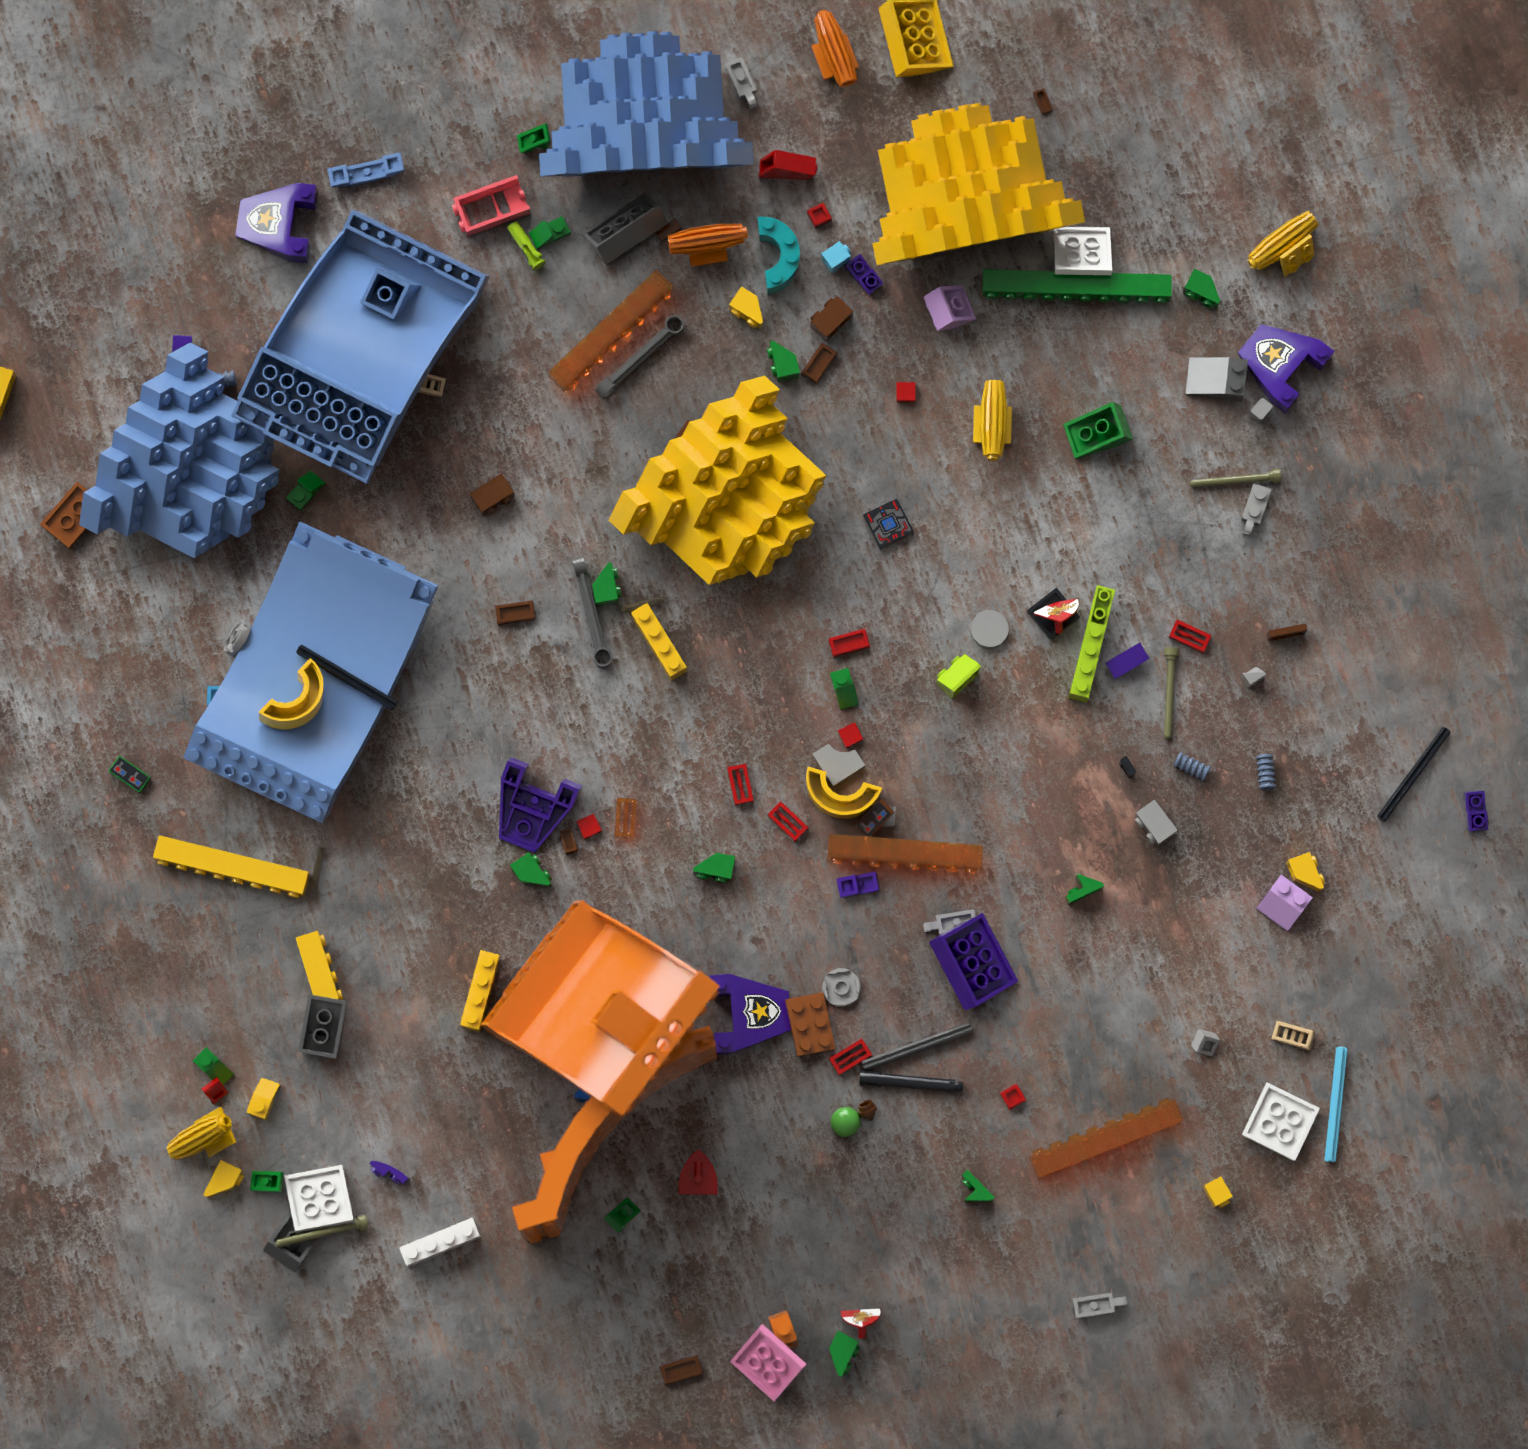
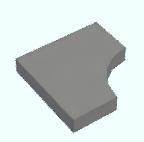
(838, 764)

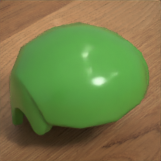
(845, 1121)

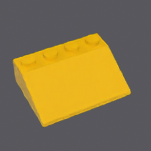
(915, 37)

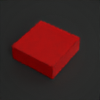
(819, 215)
(905, 392)
(850, 735)
(589, 826)
(215, 1090)
(1012, 1096)

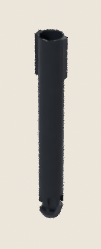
(878, 1079)

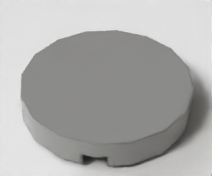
(989, 629)
(237, 637)
(841, 987)

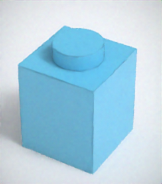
(836, 256)

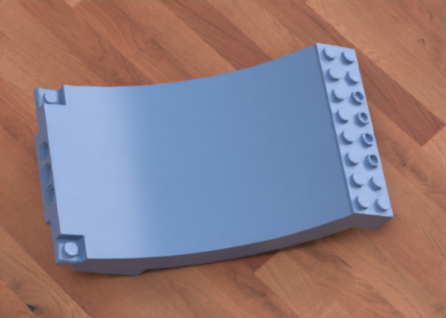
(357, 345)
(347, 609)

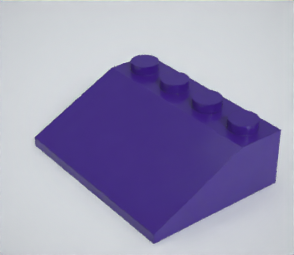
(973, 961)

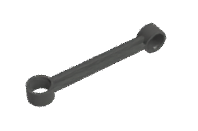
(609, 384)
(591, 611)

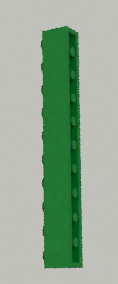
(1048, 285)

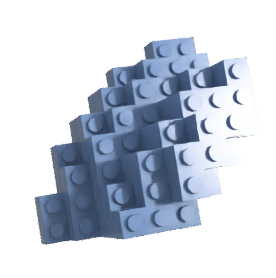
(643, 111)
(182, 463)

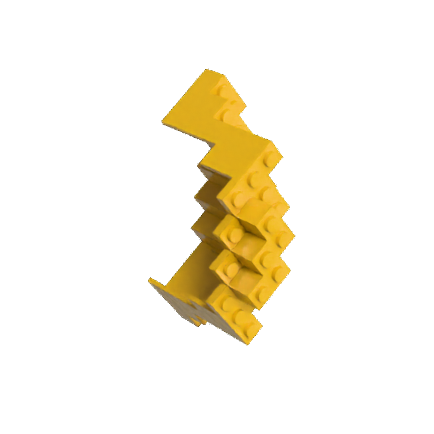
(967, 185)
(727, 489)

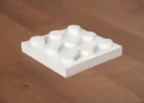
(1082, 251)
(1280, 1121)
(318, 1199)

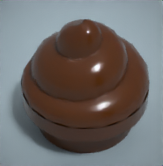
(867, 1109)

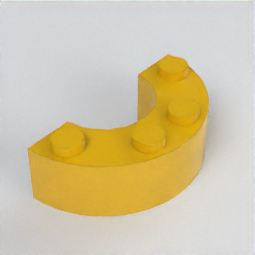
(302, 709)
(839, 805)

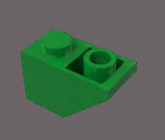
(1202, 288)
(784, 362)
(605, 588)
(716, 866)
(529, 872)
(841, 1351)

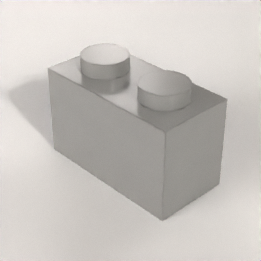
(1155, 823)

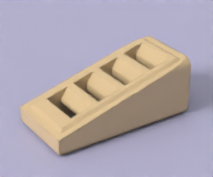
(430, 391)
(1311, 1035)

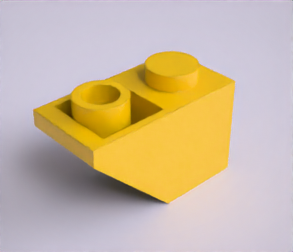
(747, 307)
(1304, 871)

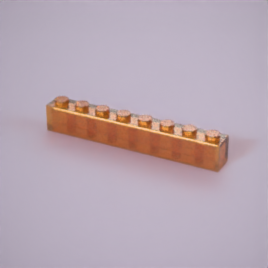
(610, 331)
(904, 852)
(1105, 1139)

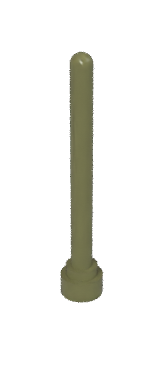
(1272, 476)
(1171, 655)
(359, 1224)

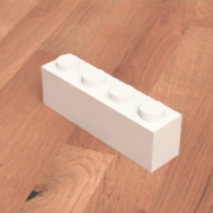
(440, 1242)

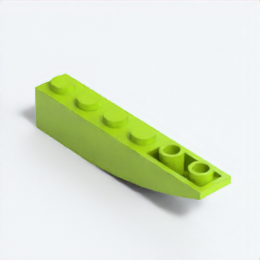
(1091, 644)

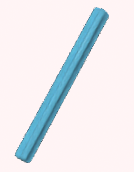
(1336, 1104)

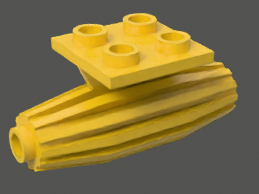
(1288, 243)
(992, 420)
(207, 1133)

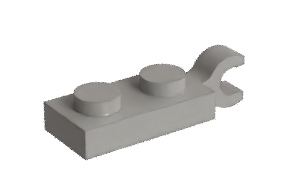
(742, 81)
(1255, 507)
(948, 921)
(1097, 1305)

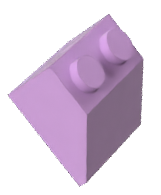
(949, 307)
(1284, 903)

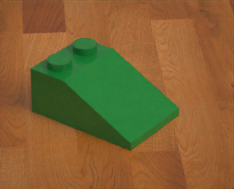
(1098, 430)

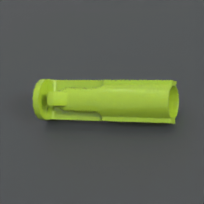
(526, 245)

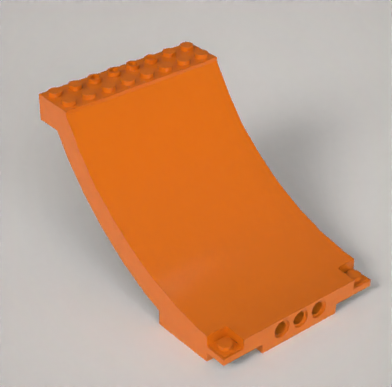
(600, 1006)
(585, 1135)

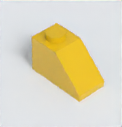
(263, 1099)
(224, 1179)

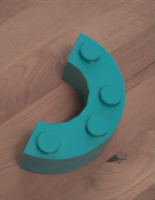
(785, 241)

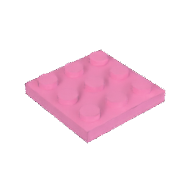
(768, 1362)

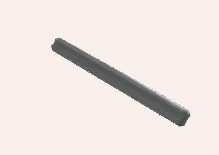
(917, 1046)

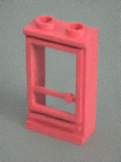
(514, 197)

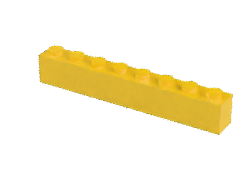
(231, 866)

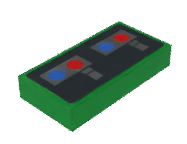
(129, 774)

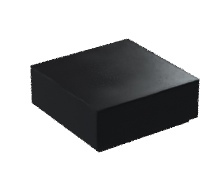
(1127, 767)

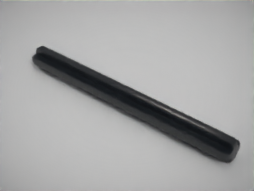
(347, 677)
(1413, 774)

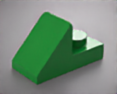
(534, 139)
(549, 232)
(306, 489)
(844, 689)
(1088, 887)
(213, 1066)
(266, 1181)
(980, 1193)
(622, 1215)

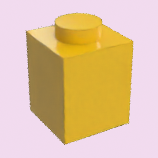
(1218, 1192)

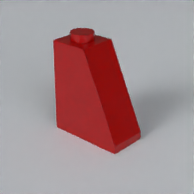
(787, 166)

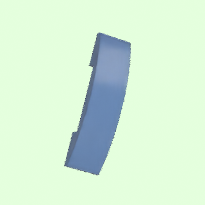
(366, 172)

